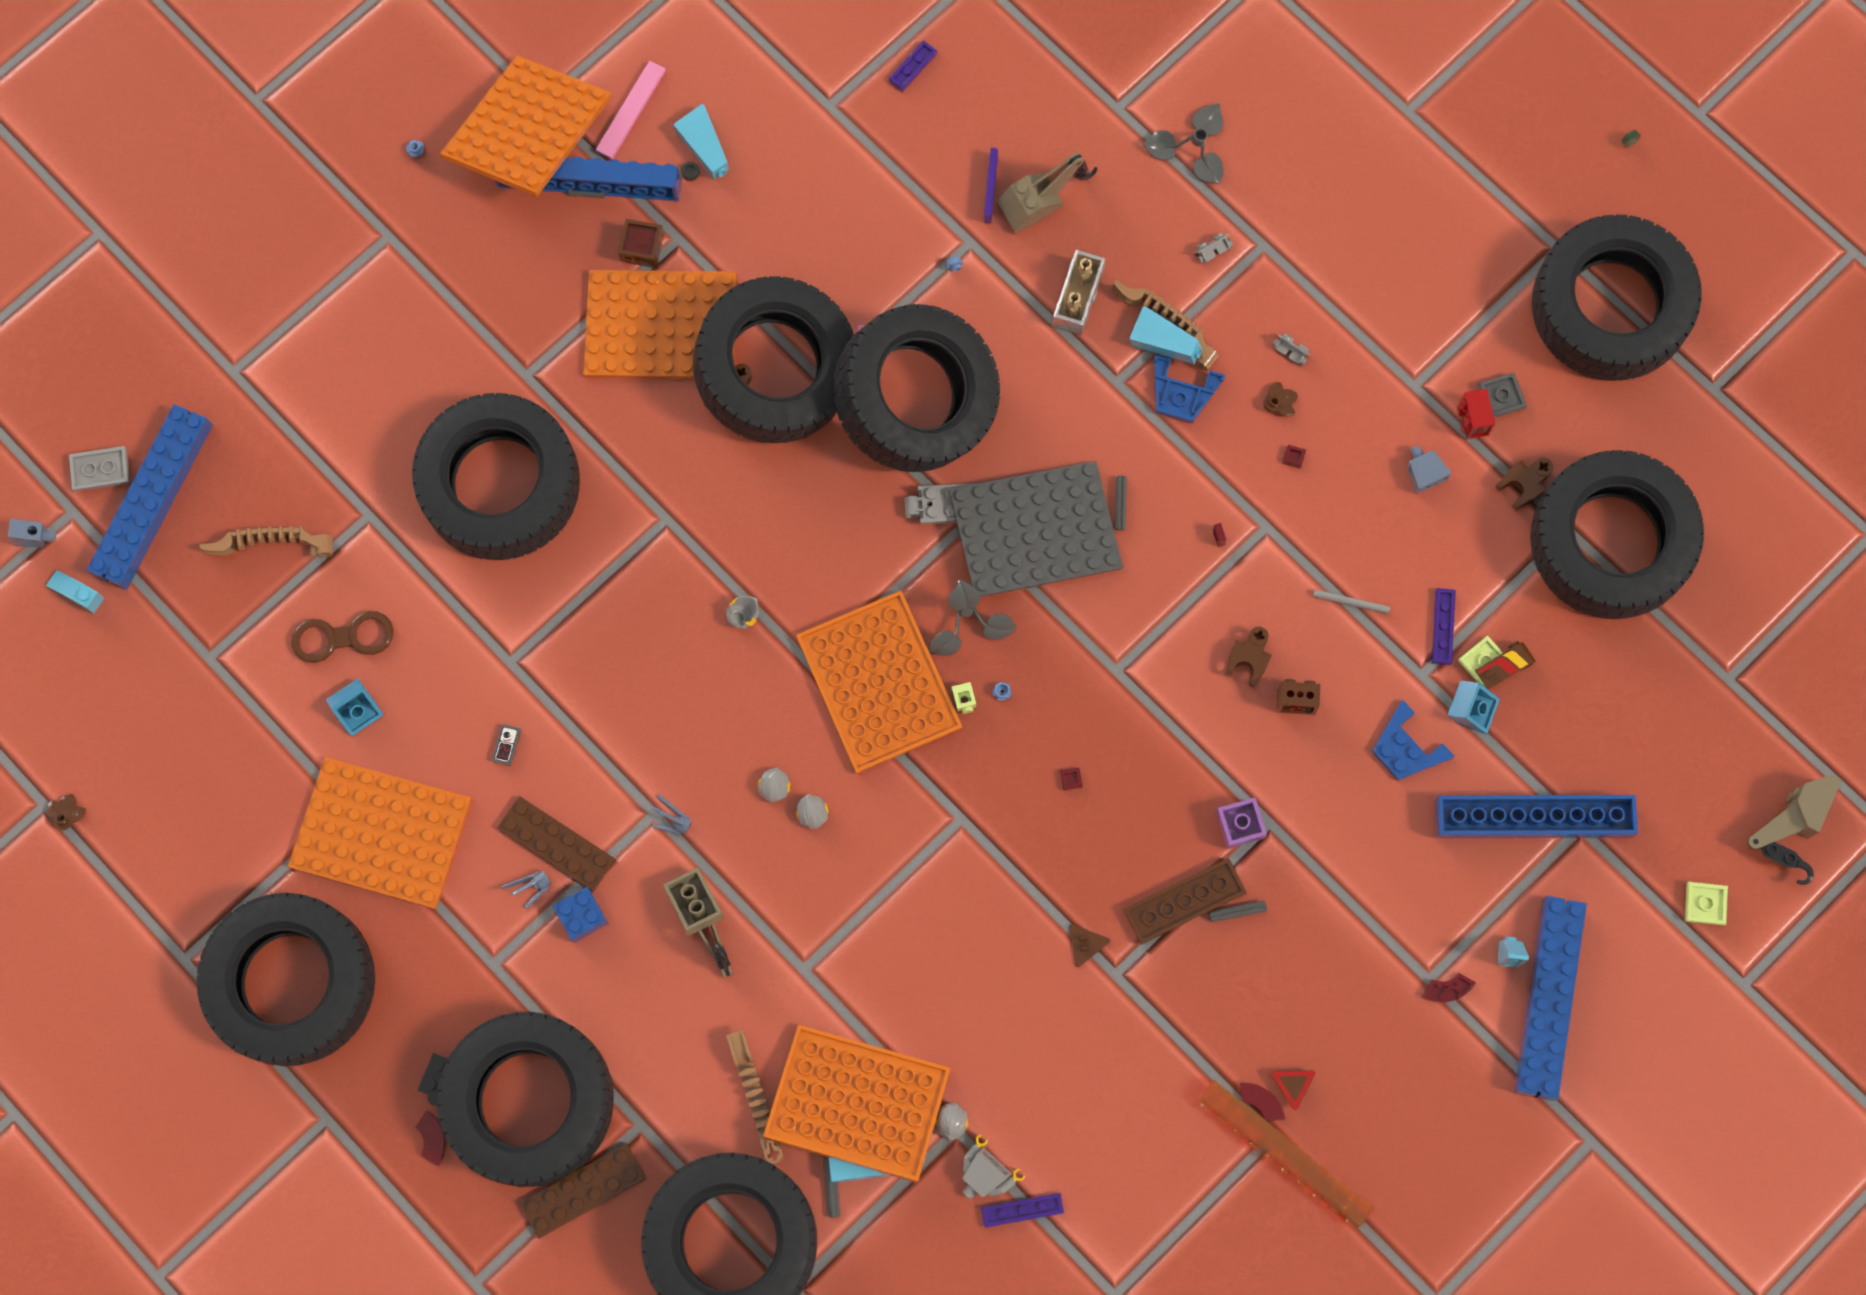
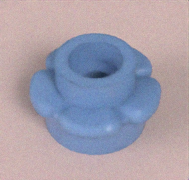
(415, 153)
(954, 264)
(1002, 686)

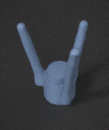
(680, 823)
(538, 879)

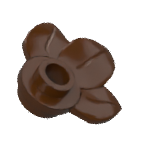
(1282, 398)
(66, 809)

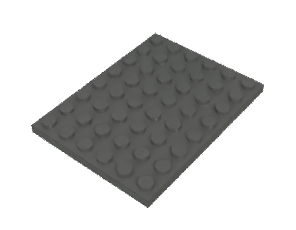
(1035, 529)

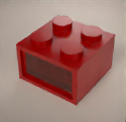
(1476, 414)

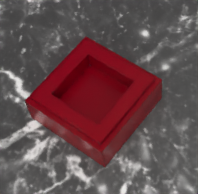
(1294, 456)
(1219, 534)
(1071, 779)

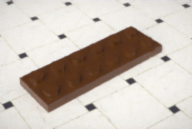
(556, 843)
(1185, 901)
(582, 1191)

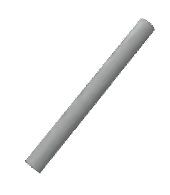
(1351, 601)

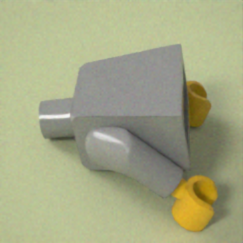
(985, 1173)

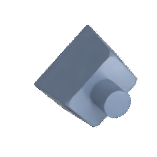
(1426, 469)
(29, 533)

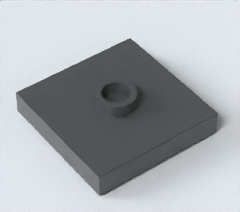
(1504, 394)

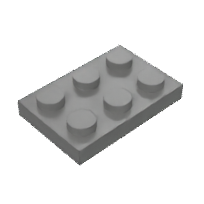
(99, 468)

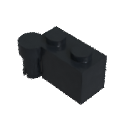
(431, 1078)

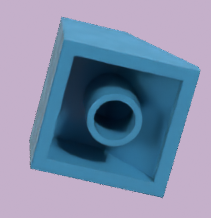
(1473, 706)
(354, 707)

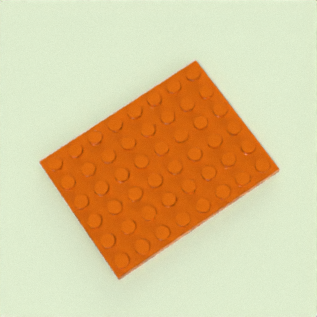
(526, 125)
(648, 321)
(879, 682)
(380, 833)
(857, 1103)

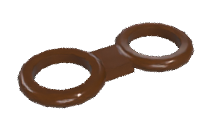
(342, 637)

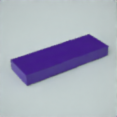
(913, 66)

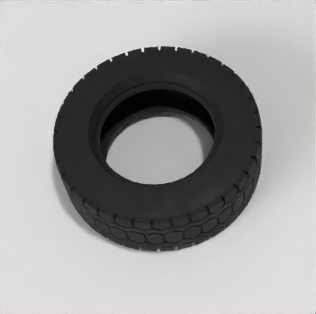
(1637, 246)
(960, 355)
(725, 392)
(482, 421)
(1651, 488)
(231, 951)
(463, 1088)
(719, 1175)

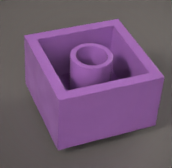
(1241, 823)

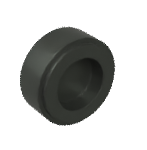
(690, 171)

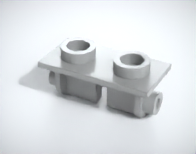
(1219, 243)
(1298, 352)

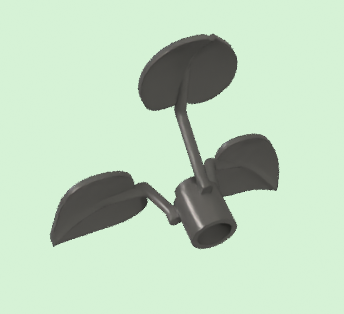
(1207, 123)
(964, 599)

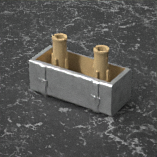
(1078, 292)

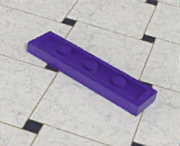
(991, 186)
(1443, 626)
(1022, 1210)

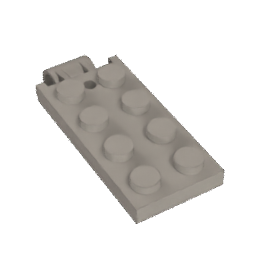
(941, 508)

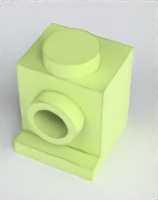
(964, 691)

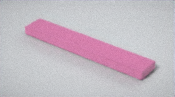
(630, 110)

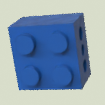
(580, 914)

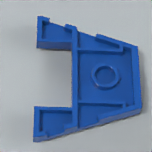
(1179, 398)
(1400, 752)

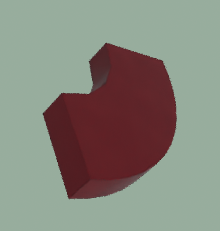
(1448, 991)
(1262, 1100)
(433, 1138)

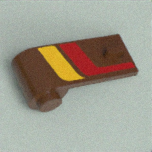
(1505, 665)

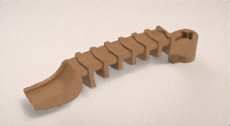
(1135, 296)
(320, 545)
(754, 1092)

